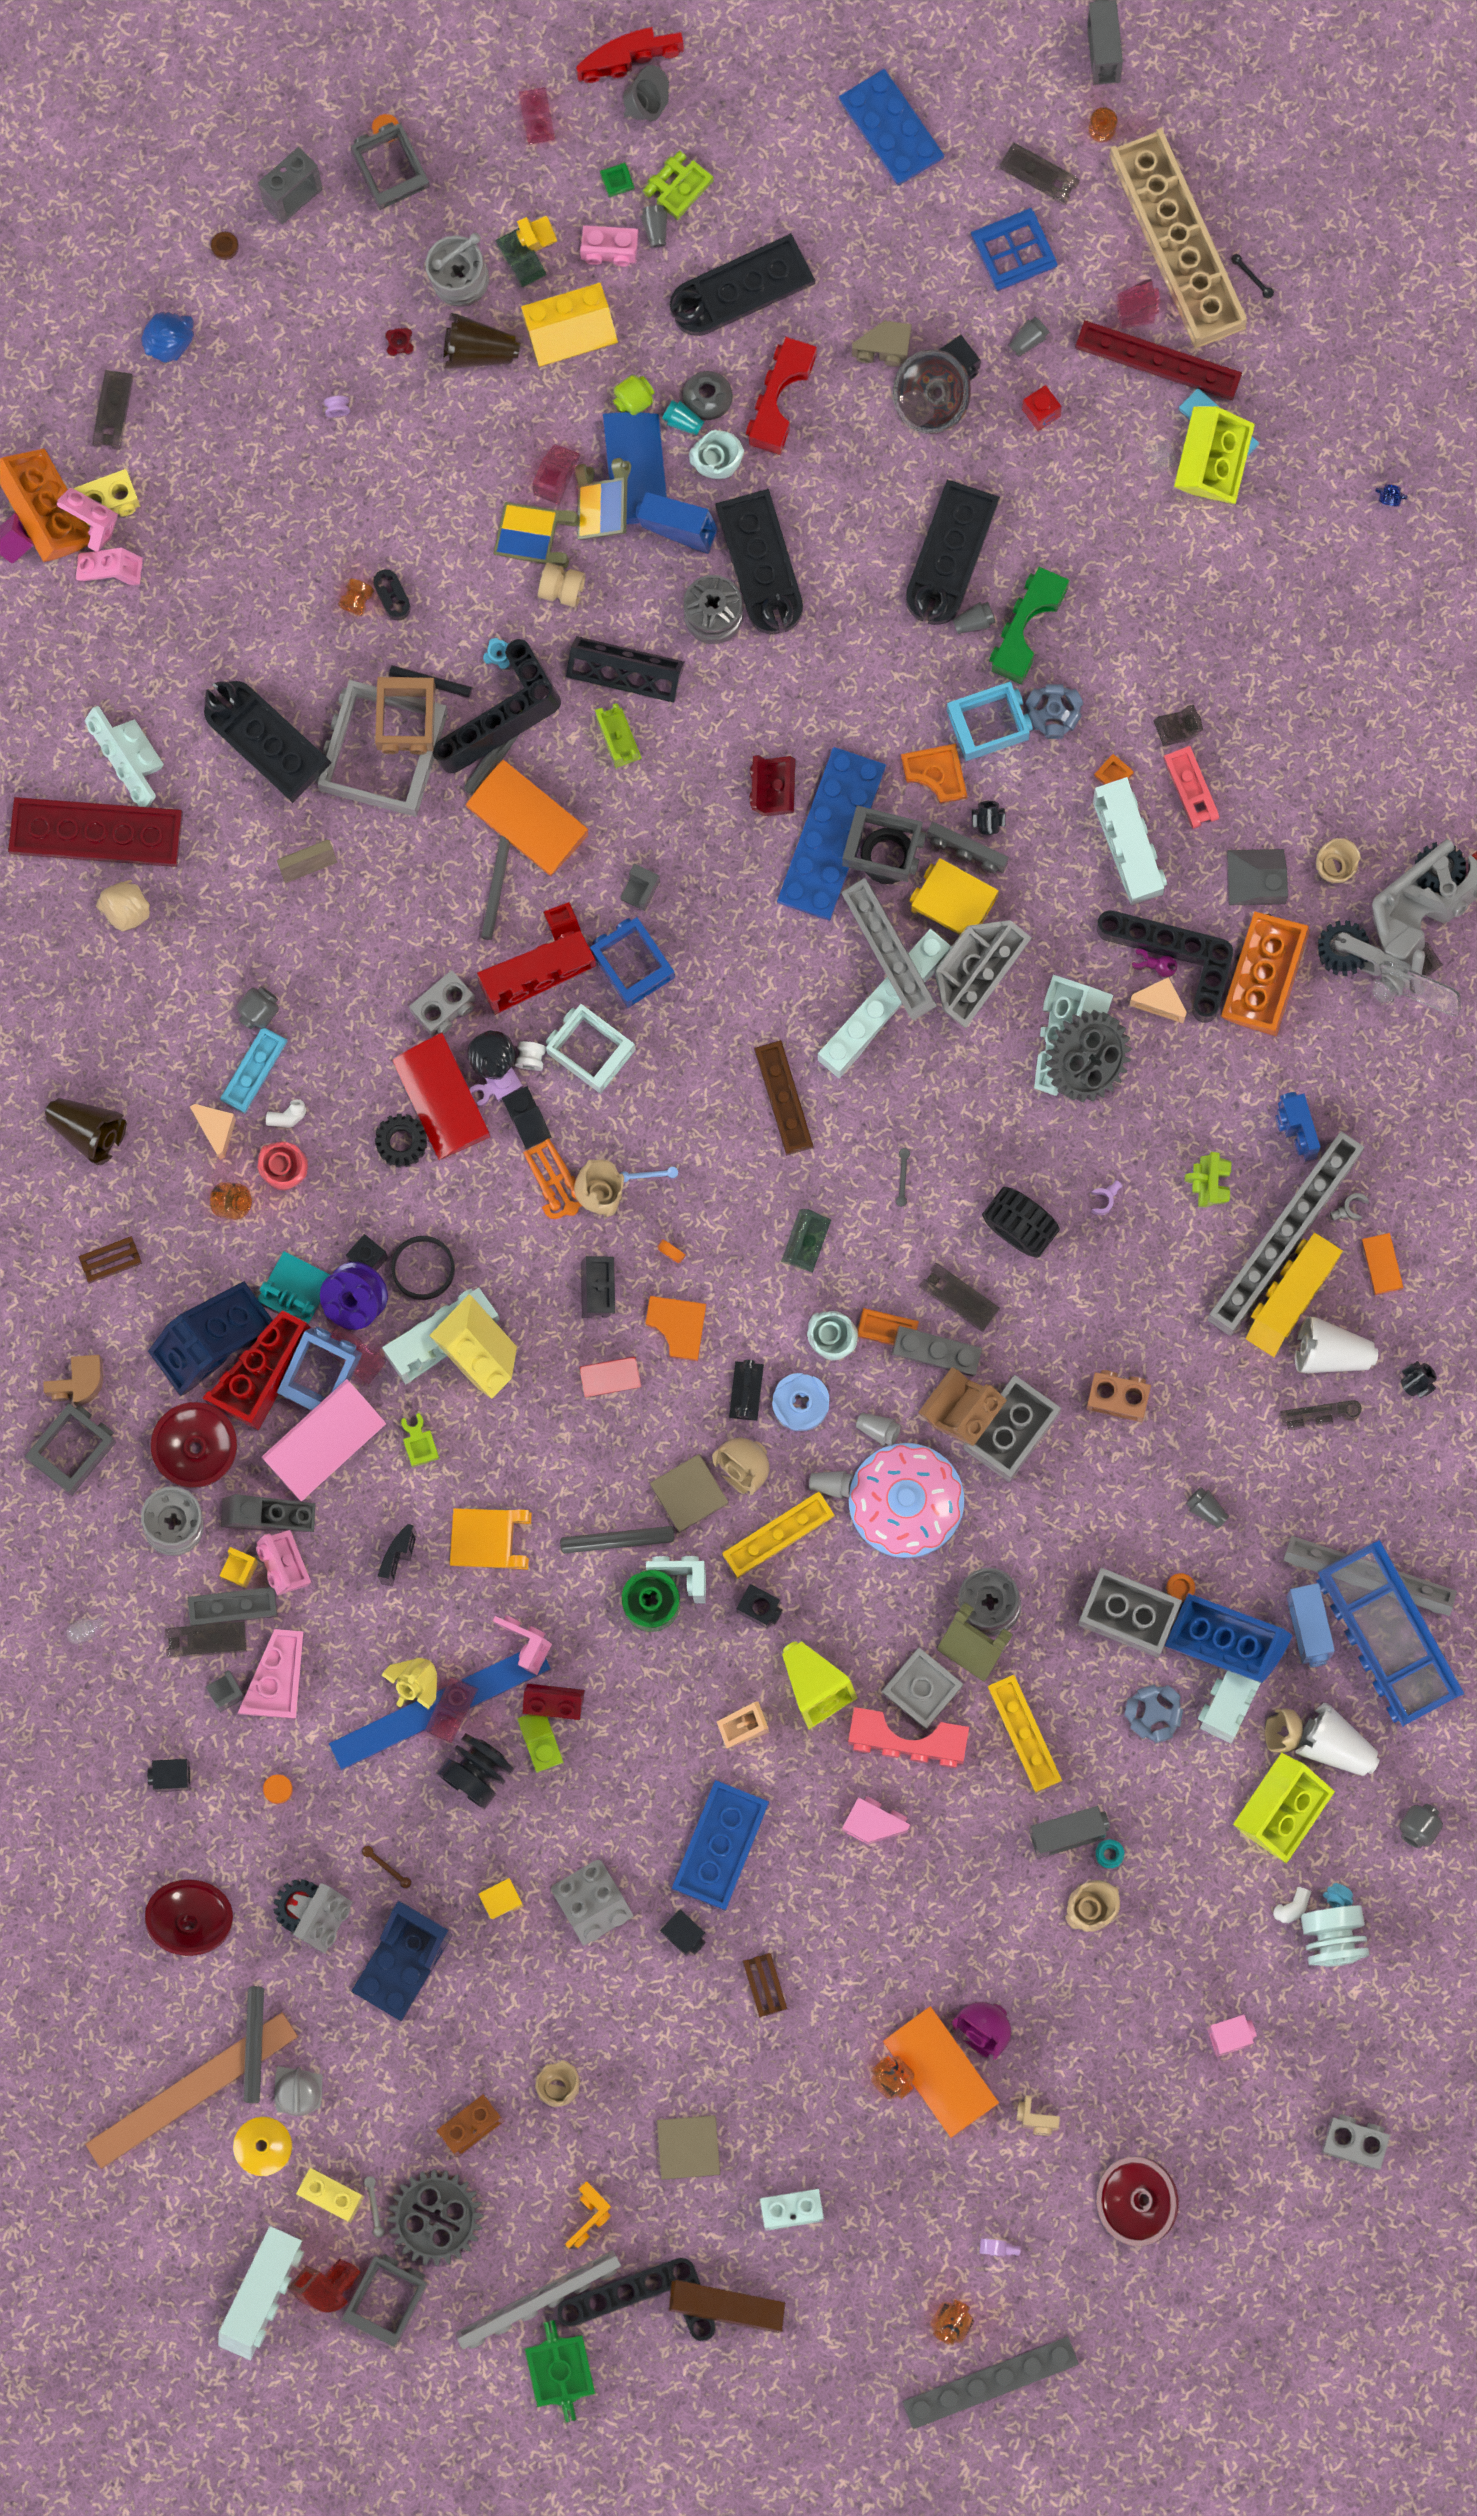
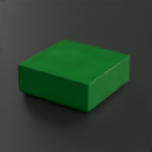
(617, 180)

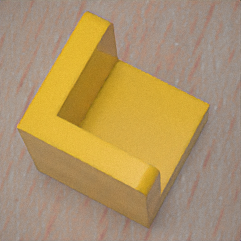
(239, 1567)
(500, 1899)

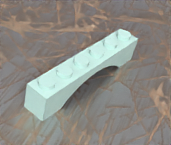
(878, 1008)

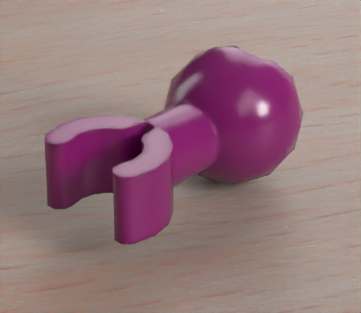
(1160, 965)

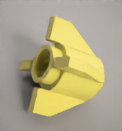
(415, 1680)

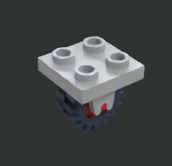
(312, 1912)

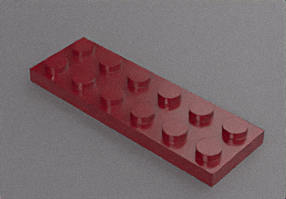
(95, 832)

